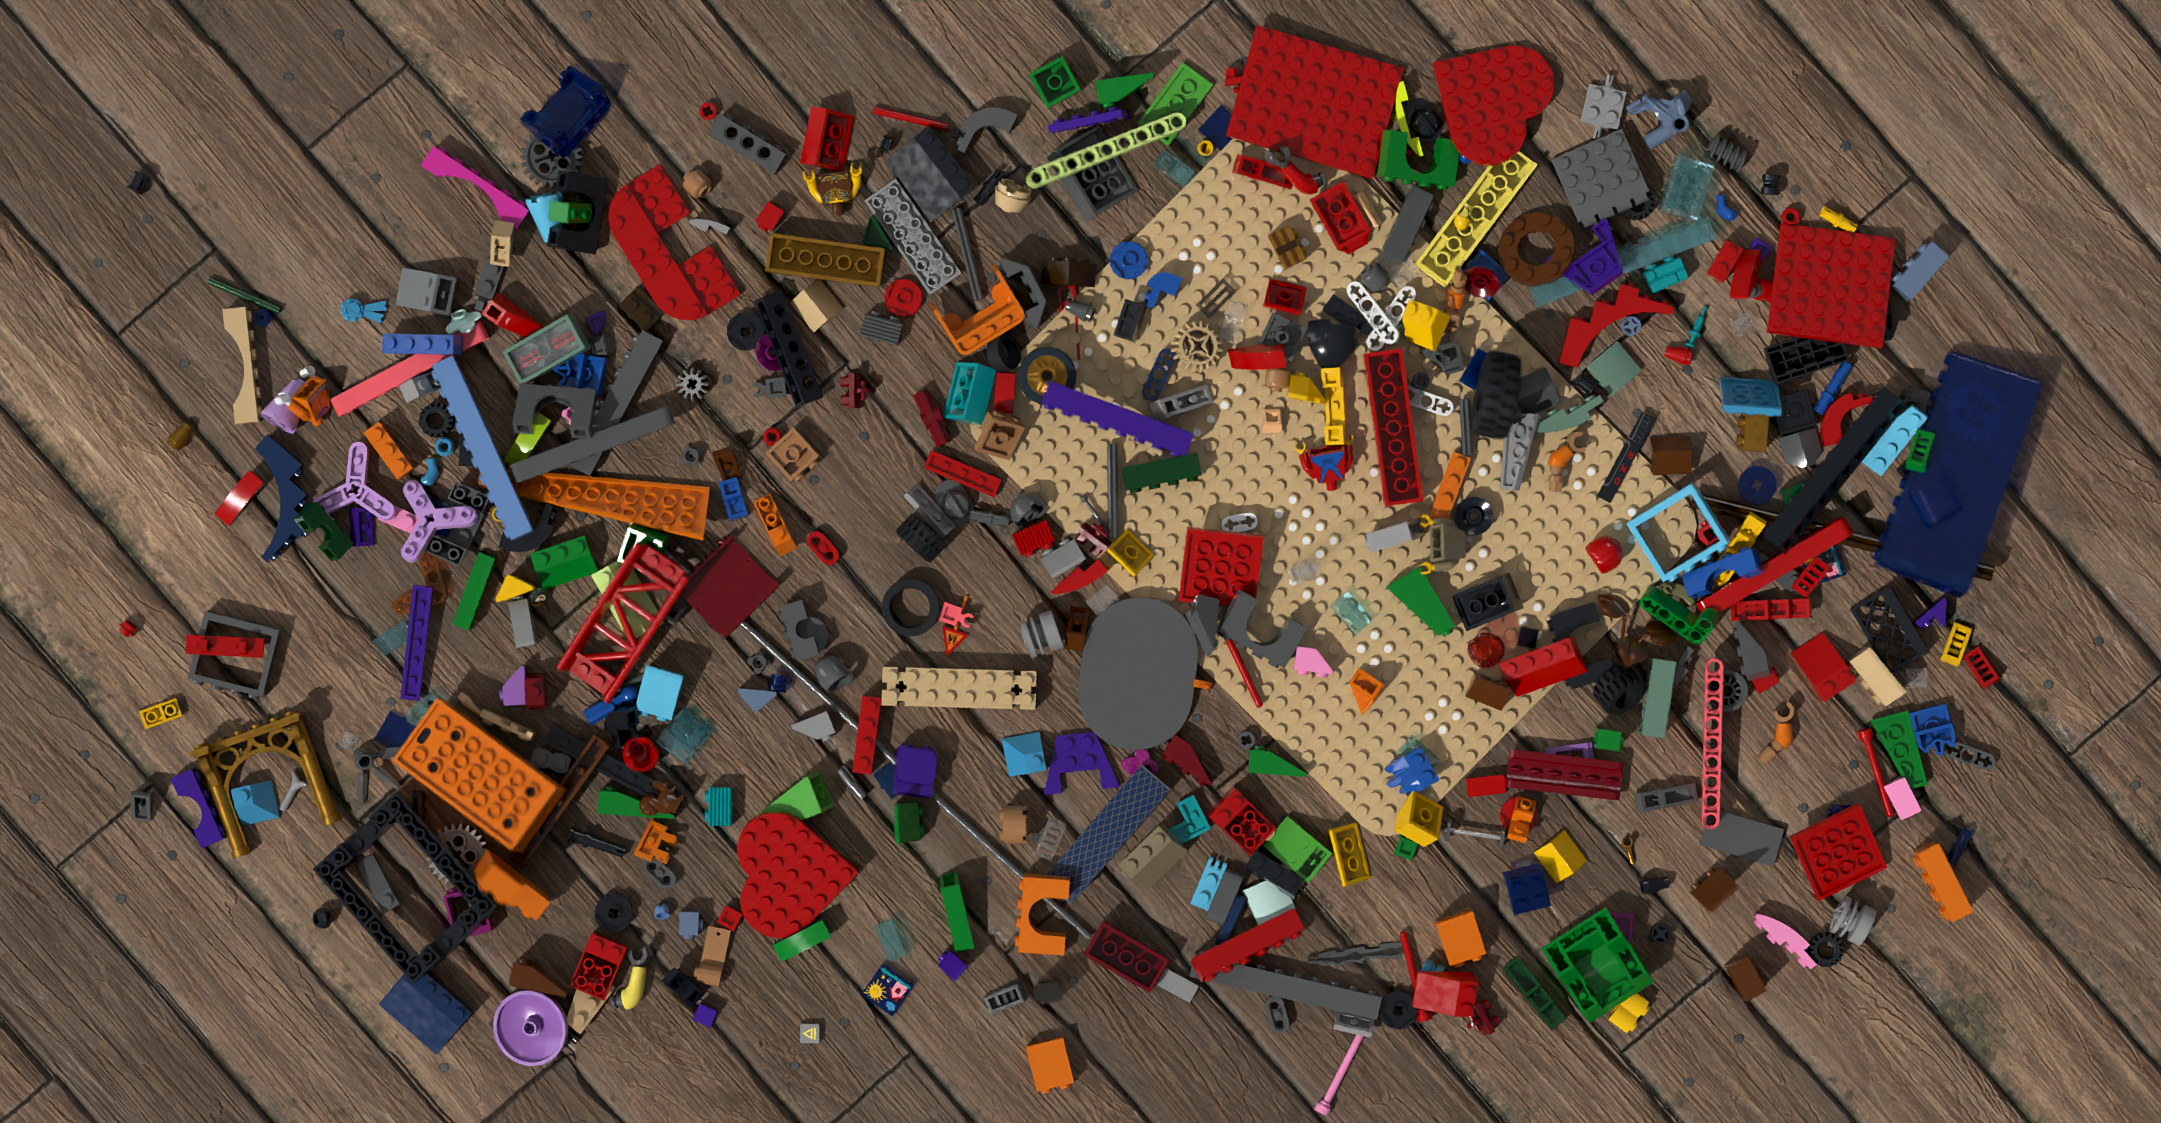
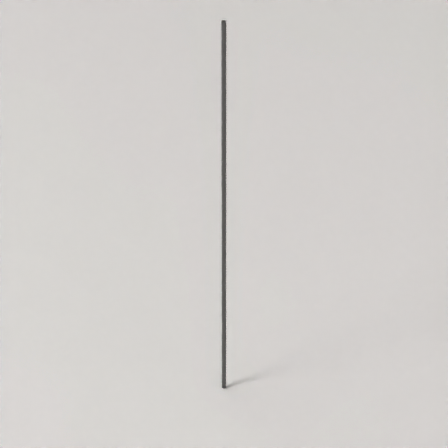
(891, 757)

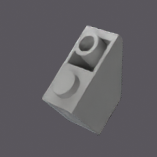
(419, 387)

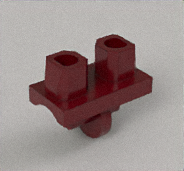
(857, 390)
(1095, 535)
(1480, 1020)

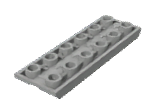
(912, 236)

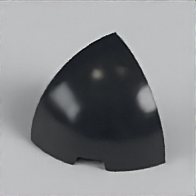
(1332, 342)

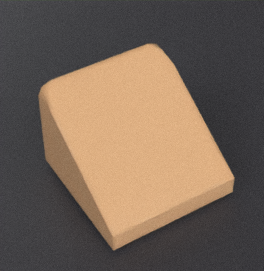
(1272, 420)

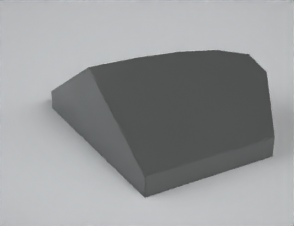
(1801, 448)

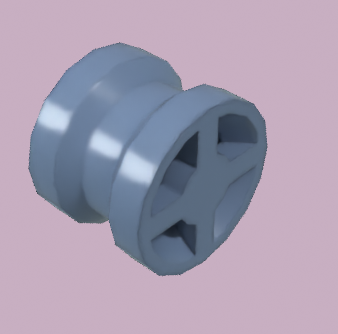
(1634, 325)

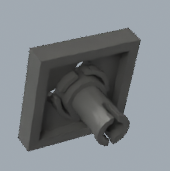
(1277, 323)

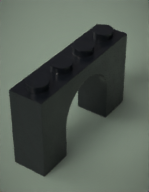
(585, 237)
(1563, 625)

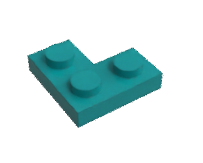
(1194, 823)

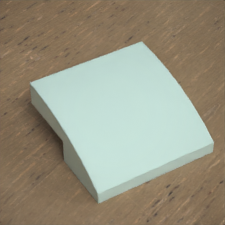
(1267, 901)

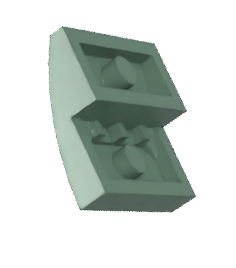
(1613, 368)

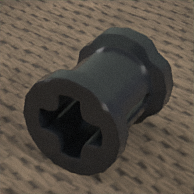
(138, 182)
(1426, 381)
(1585, 383)

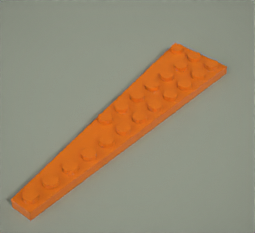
(644, 503)

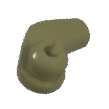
(1678, 590)

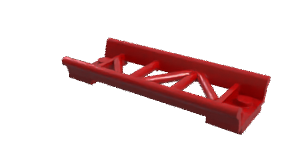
(666, 576)

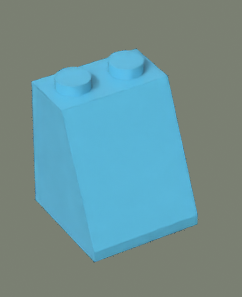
(659, 693)

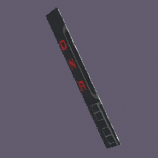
(1626, 457)

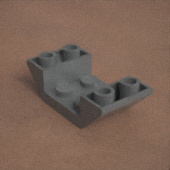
(1012, 269)
(459, 540)

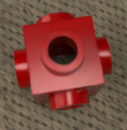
(1706, 536)

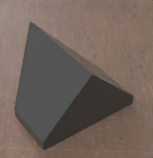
(1446, 357)

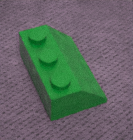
(564, 562)

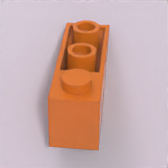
(775, 525)

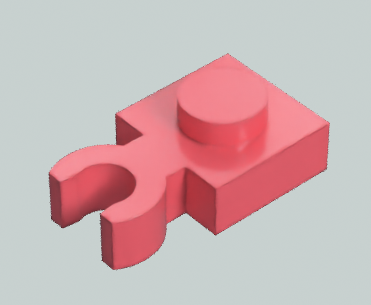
(952, 615)

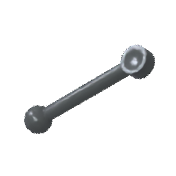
(1083, 498)

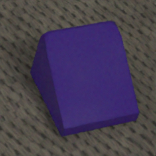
(705, 1015)

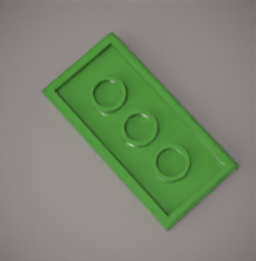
(1180, 95)

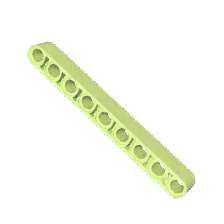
(1114, 146)

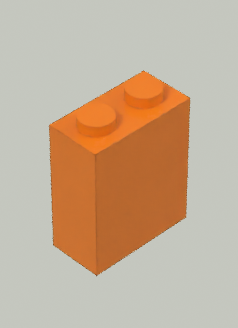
(1050, 1064)

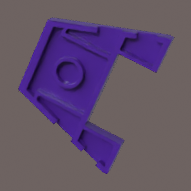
(1597, 266)
(1075, 754)

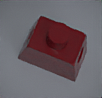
(536, 691)

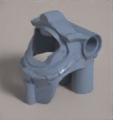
(1666, 112)

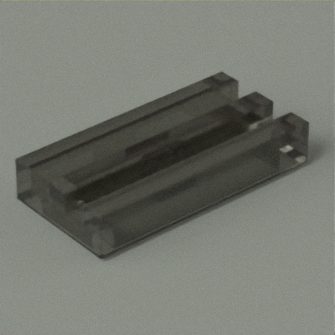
(1227, 286)

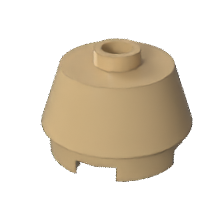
(1012, 196)

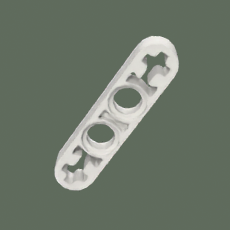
(1371, 314)
(1394, 319)
(1416, 401)

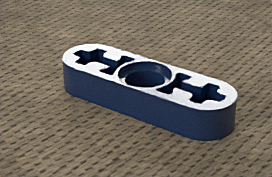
(1148, 385)
(1230, 920)

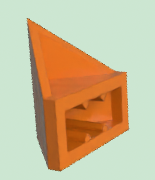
(1365, 689)

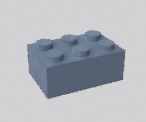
(1918, 270)

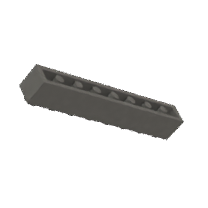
(622, 391)

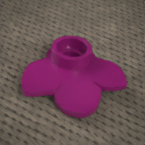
(1141, 757)

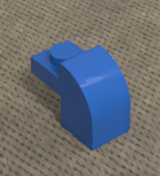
(1161, 282)

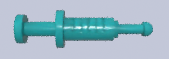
(1696, 329)

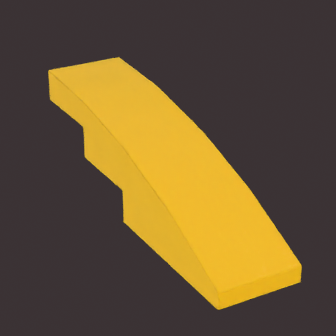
(1743, 538)

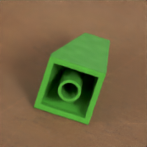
(803, 799)

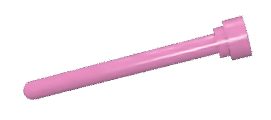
(1324, 1106)

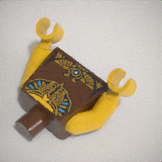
(835, 187)

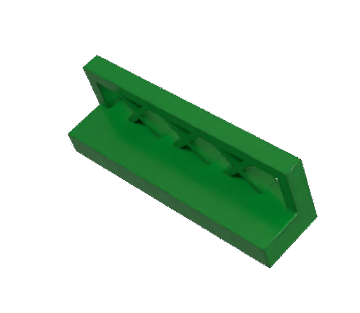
(474, 591)

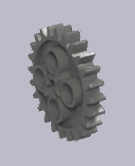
(552, 175)

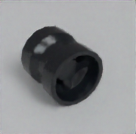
(1770, 179)

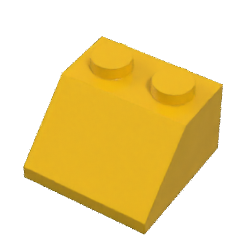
(1424, 324)
(1419, 819)

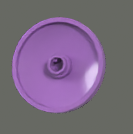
(530, 1027)

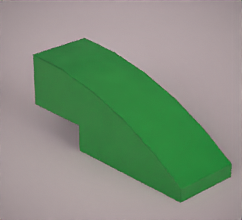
(802, 940)

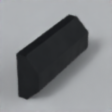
(1802, 357)

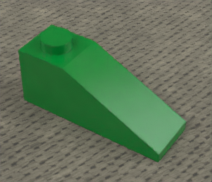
(1266, 762)

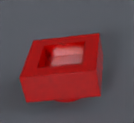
(729, 918)

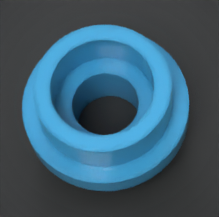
(438, 446)

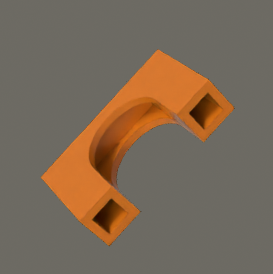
(1031, 938)

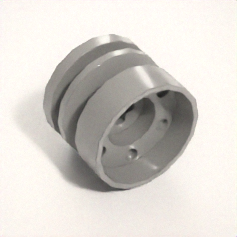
(1041, 634)
(1849, 919)

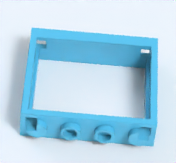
(1689, 564)

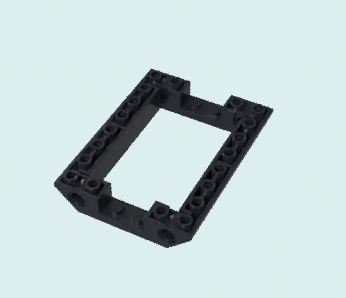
(333, 874)

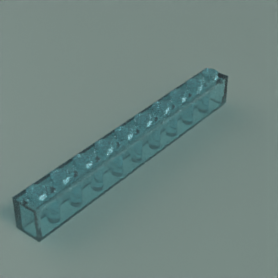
(1636, 256)

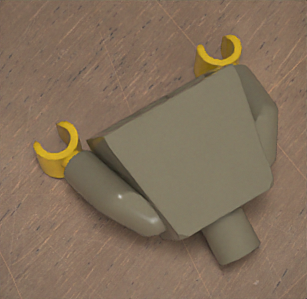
(1446, 544)

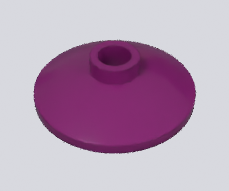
(761, 350)

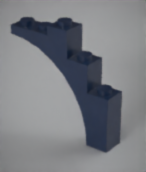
(284, 468)

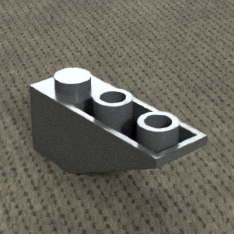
(1204, 617)
(1754, 657)

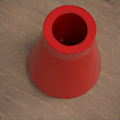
(1679, 354)

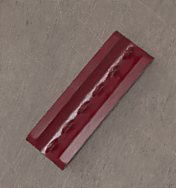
(1564, 774)

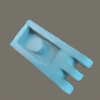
(1208, 884)

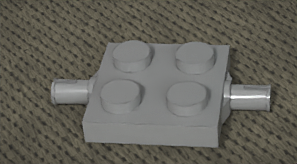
(1603, 106)

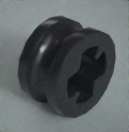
(885, 144)

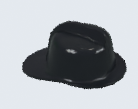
(1422, 120)

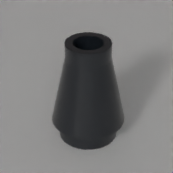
(1653, 884)

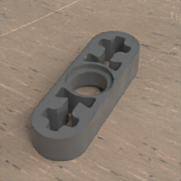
(1971, 762)

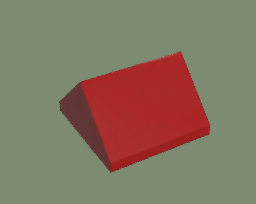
(1284, 297)

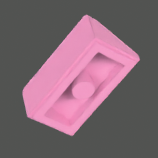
(1902, 798)

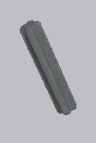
(1466, 430)

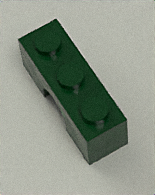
(335, 540)

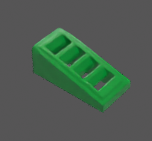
(1917, 462)

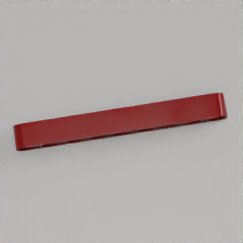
(1777, 565)

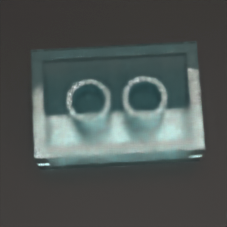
(1686, 188)

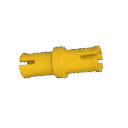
(1837, 219)

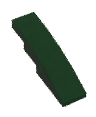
(1534, 993)

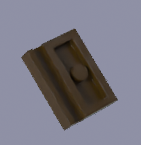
(641, 309)

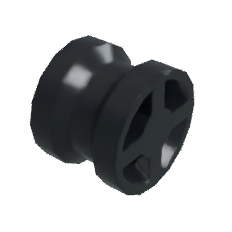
(1662, 935)

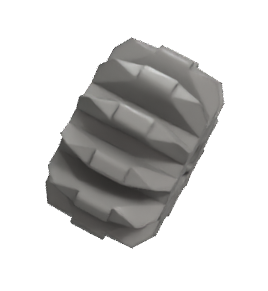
(699, 386)

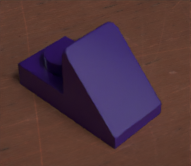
(1937, 610)

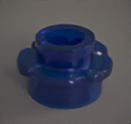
(262, 312)

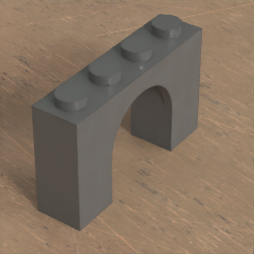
(533, 398)
(1276, 650)

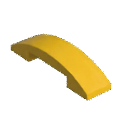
(1335, 406)

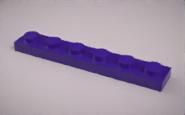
(416, 642)

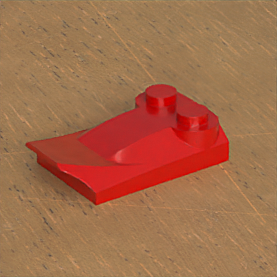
(1341, 218)

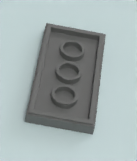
(1743, 838)

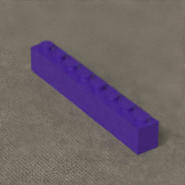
(1117, 418)

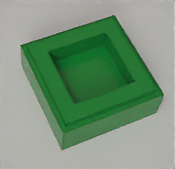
(1406, 848)

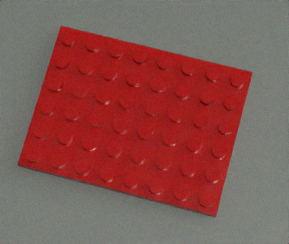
(1314, 101)

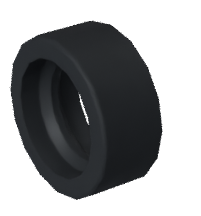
(1012, 352)

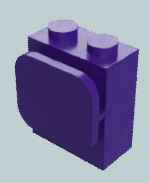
(914, 771)

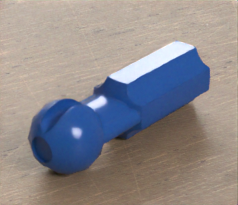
(601, 709)

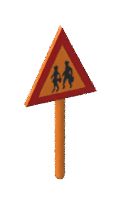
(952, 637)

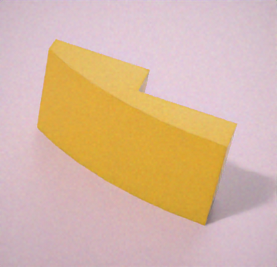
(160, 713)

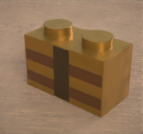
(1287, 247)

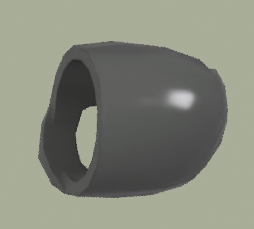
(830, 671)

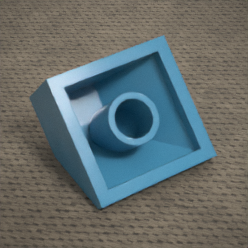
(1024, 754)
(255, 802)

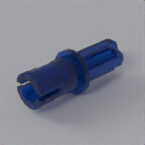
(1959, 846)

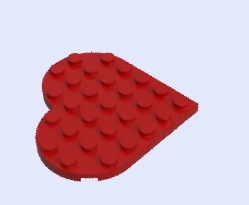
(1491, 98)
(789, 874)

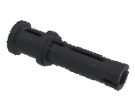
(586, 839)

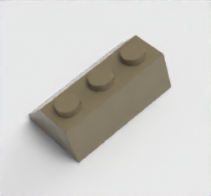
(1153, 857)

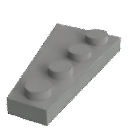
(1516, 450)

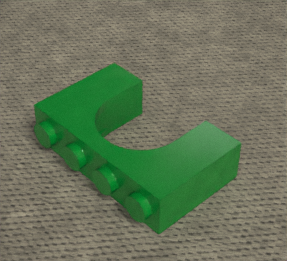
(1394, 164)

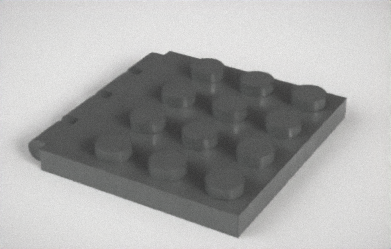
(1601, 178)

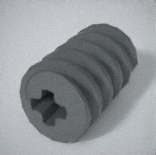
(1726, 152)

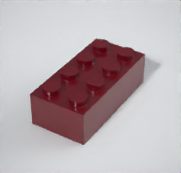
(1126, 956)

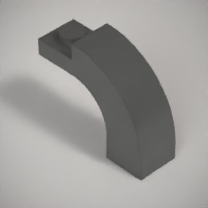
(984, 118)

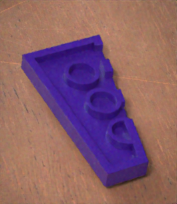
(1060, 125)

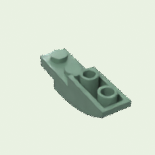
(1559, 420)

